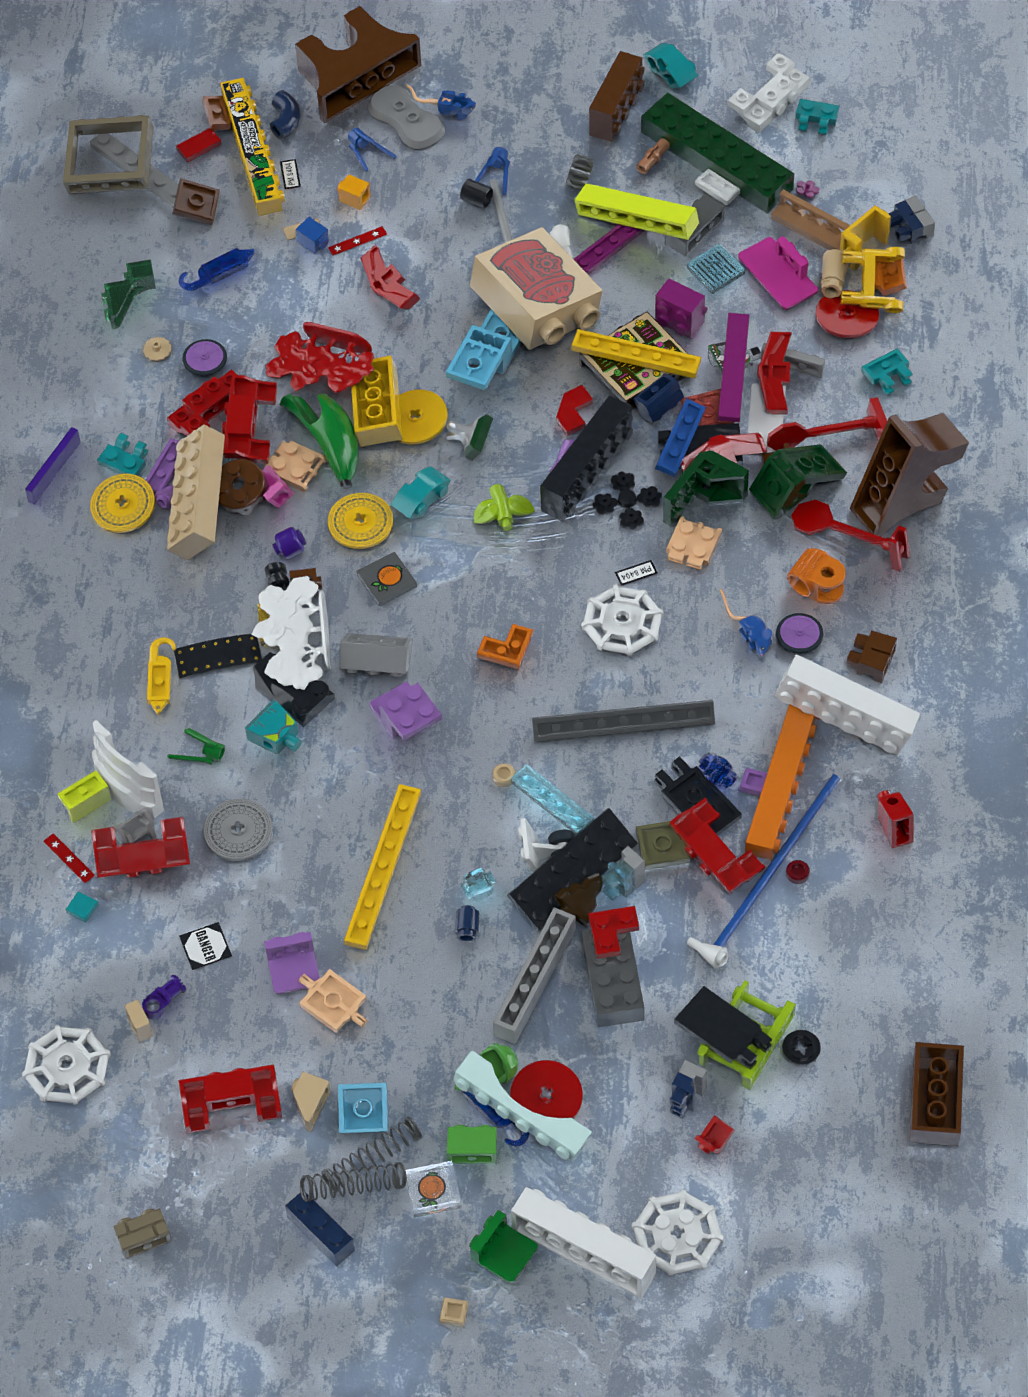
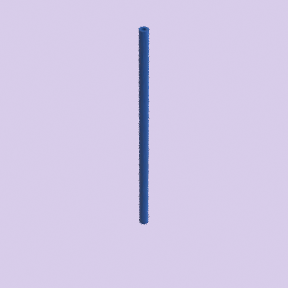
(777, 861)

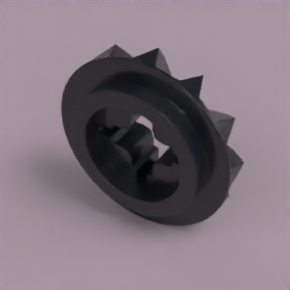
(807, 1040)

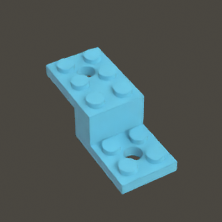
(485, 349)

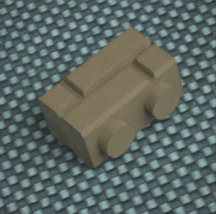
(142, 1232)

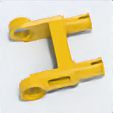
(866, 297)

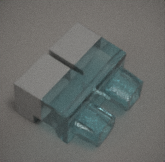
(624, 876)

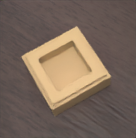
(454, 1312)

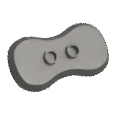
(414, 126)

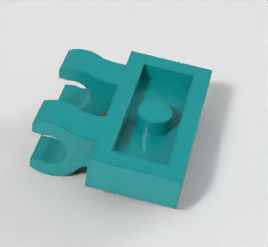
(818, 112)
(886, 366)
(122, 462)

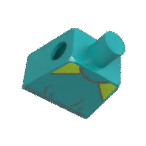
(274, 729)

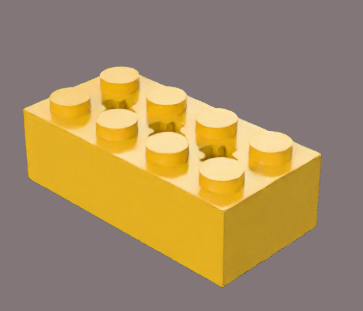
(377, 404)

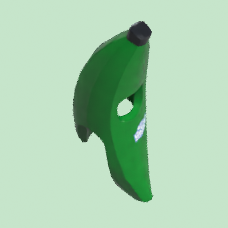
(332, 431)

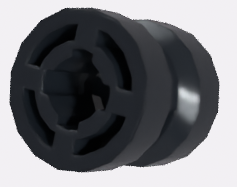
(276, 575)

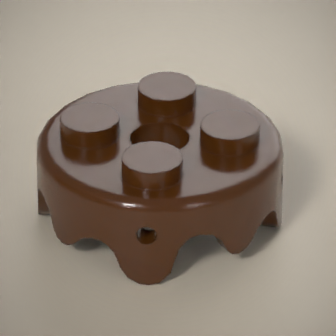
(251, 493)

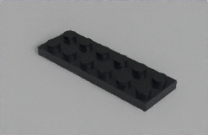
(590, 854)

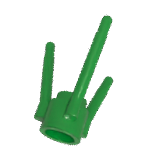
(213, 750)

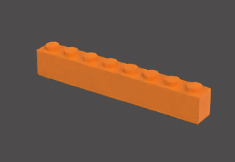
(781, 783)

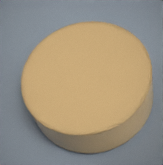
(502, 775)

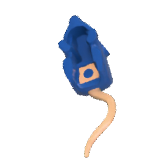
(450, 103)
(752, 630)

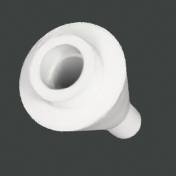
(561, 235)
(713, 954)

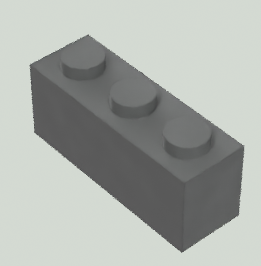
(710, 215)

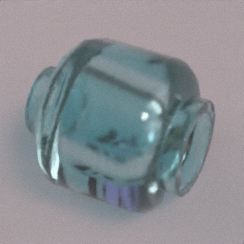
(478, 884)

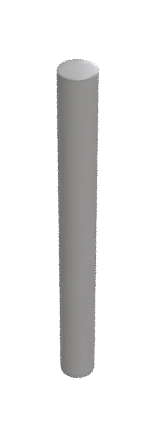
(500, 211)

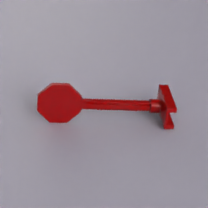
(795, 433)
(817, 517)

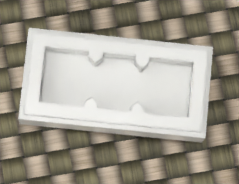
(717, 187)

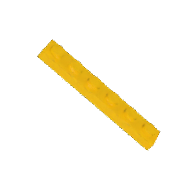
(636, 353)

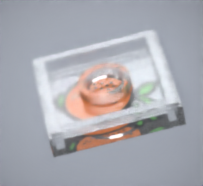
(433, 1189)

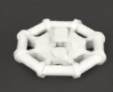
(625, 630)
(66, 1077)
(683, 1220)

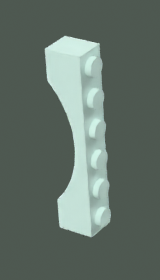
(561, 1134)

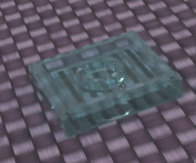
(715, 269)

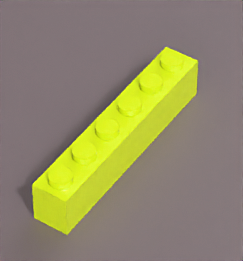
(637, 211)

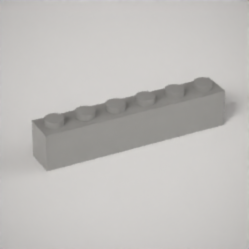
(534, 975)

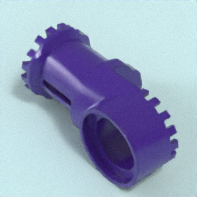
(163, 996)

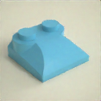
(363, 1107)

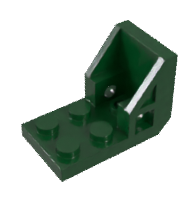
(791, 475)
(724, 478)

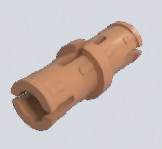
(653, 156)

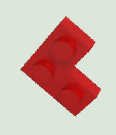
(606, 926)

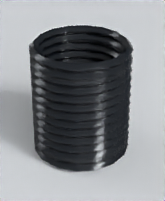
(476, 193)

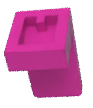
(277, 492)

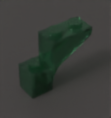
(121, 293)

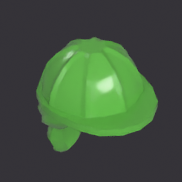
(503, 1062)

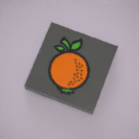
(386, 578)

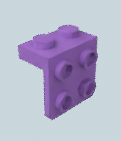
(289, 960)

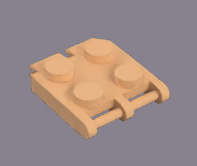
(294, 462)
(693, 543)

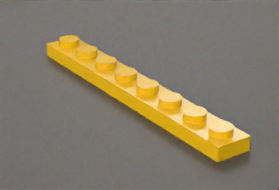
(382, 867)

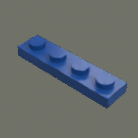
(680, 438)

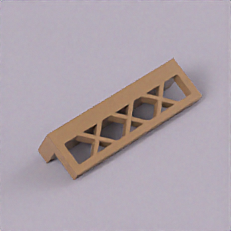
(808, 225)

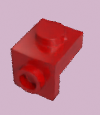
(714, 1136)

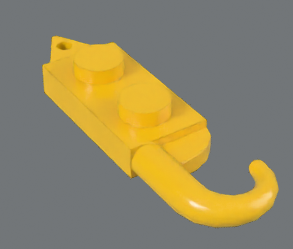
(159, 676)

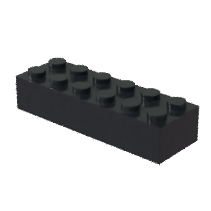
(586, 458)

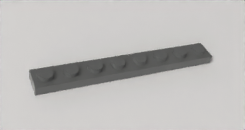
(623, 720)

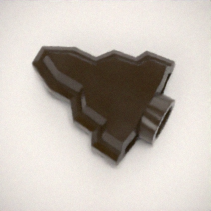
(580, 898)

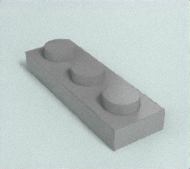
(803, 363)

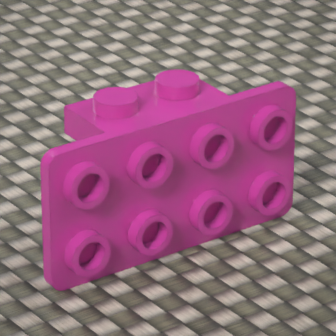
(780, 270)

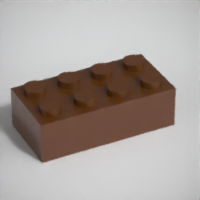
(616, 96)
(937, 1094)

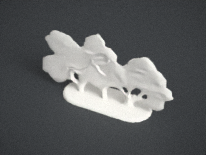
(290, 629)

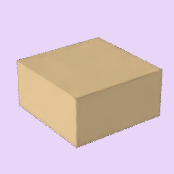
(138, 1020)

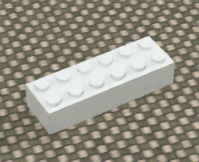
(847, 705)
(584, 1242)

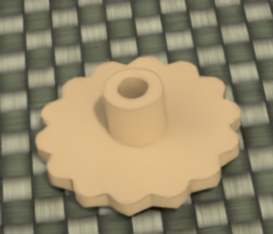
(157, 349)

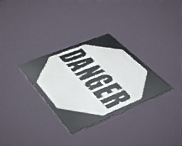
(205, 946)

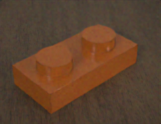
(216, 113)

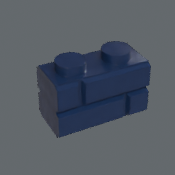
(658, 398)

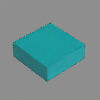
(81, 907)

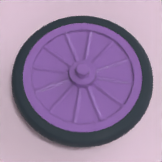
(204, 357)
(799, 633)

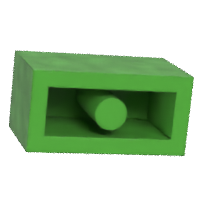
(472, 1144)

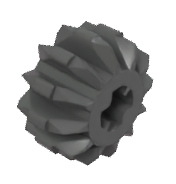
(579, 172)

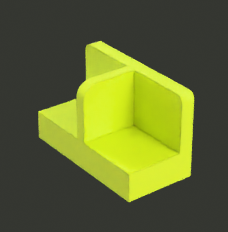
(85, 796)

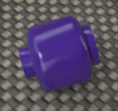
(289, 543)

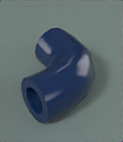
(289, 114)

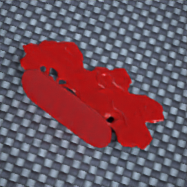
(312, 361)

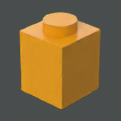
(354, 192)

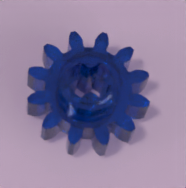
(717, 770)

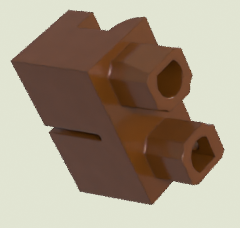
(876, 654)

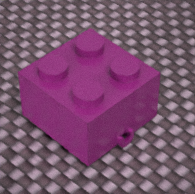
(680, 308)

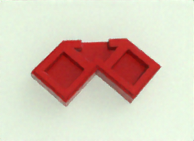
(571, 402)

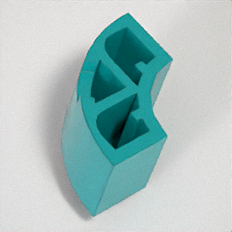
(670, 65)
(426, 488)

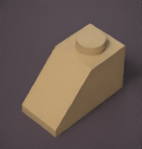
(310, 1097)

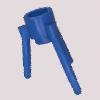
(360, 140)
(497, 160)

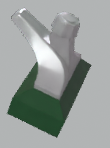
(471, 435)

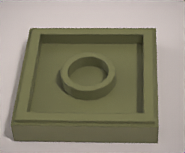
(660, 846)

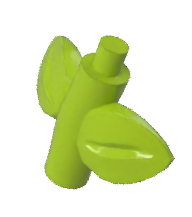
(502, 508)

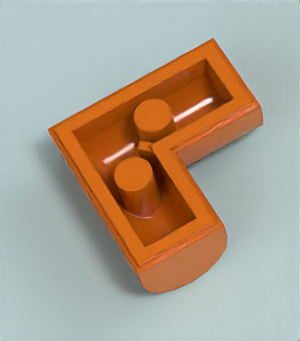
(508, 652)

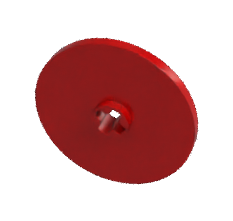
(833, 318)
(548, 1077)

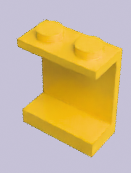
(871, 224)

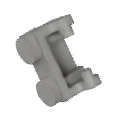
(135, 827)

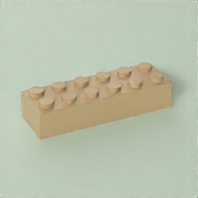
(195, 492)

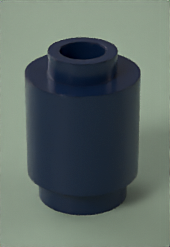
(467, 923)

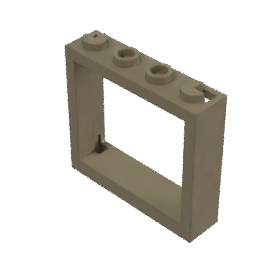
(108, 181)

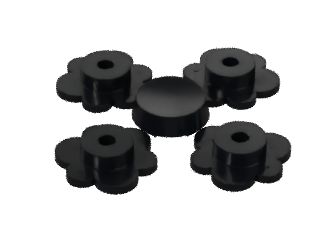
(627, 499)

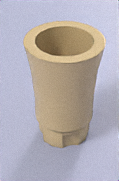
(833, 273)

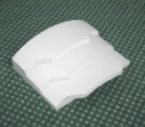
(128, 783)

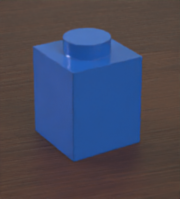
(312, 235)

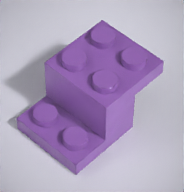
(405, 710)

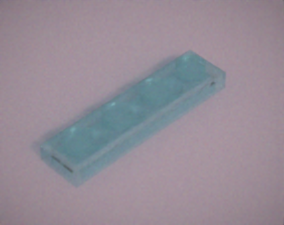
(551, 799)

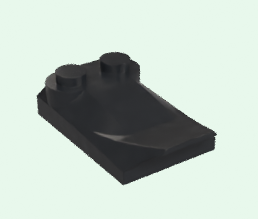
(299, 703)

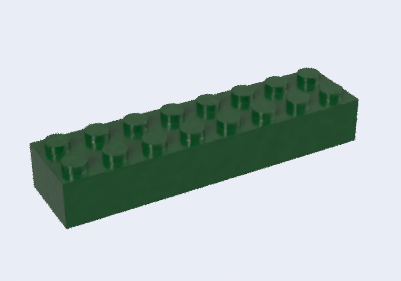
(714, 148)

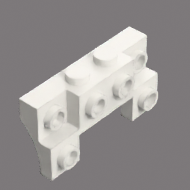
(773, 97)

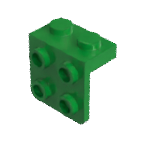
(502, 1248)

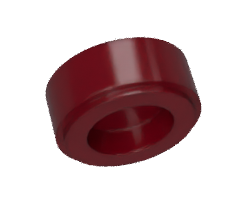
(797, 872)

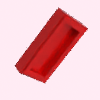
(198, 145)

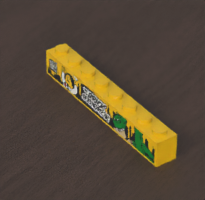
(251, 147)

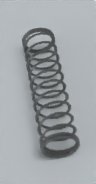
(415, 1133)
(395, 1178)

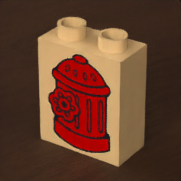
(536, 288)

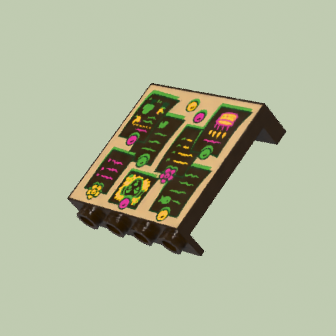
(628, 379)

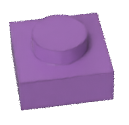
(753, 781)

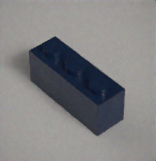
(320, 1229)

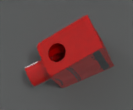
(894, 809)

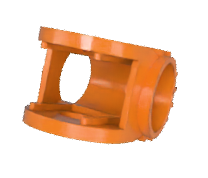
(815, 571)

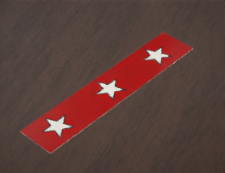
(358, 240)
(69, 858)

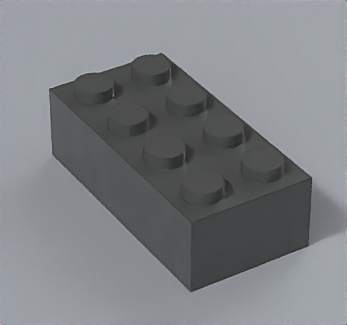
(614, 983)

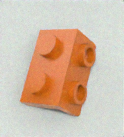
(890, 277)

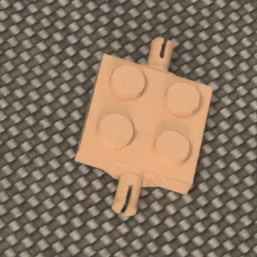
(332, 1001)

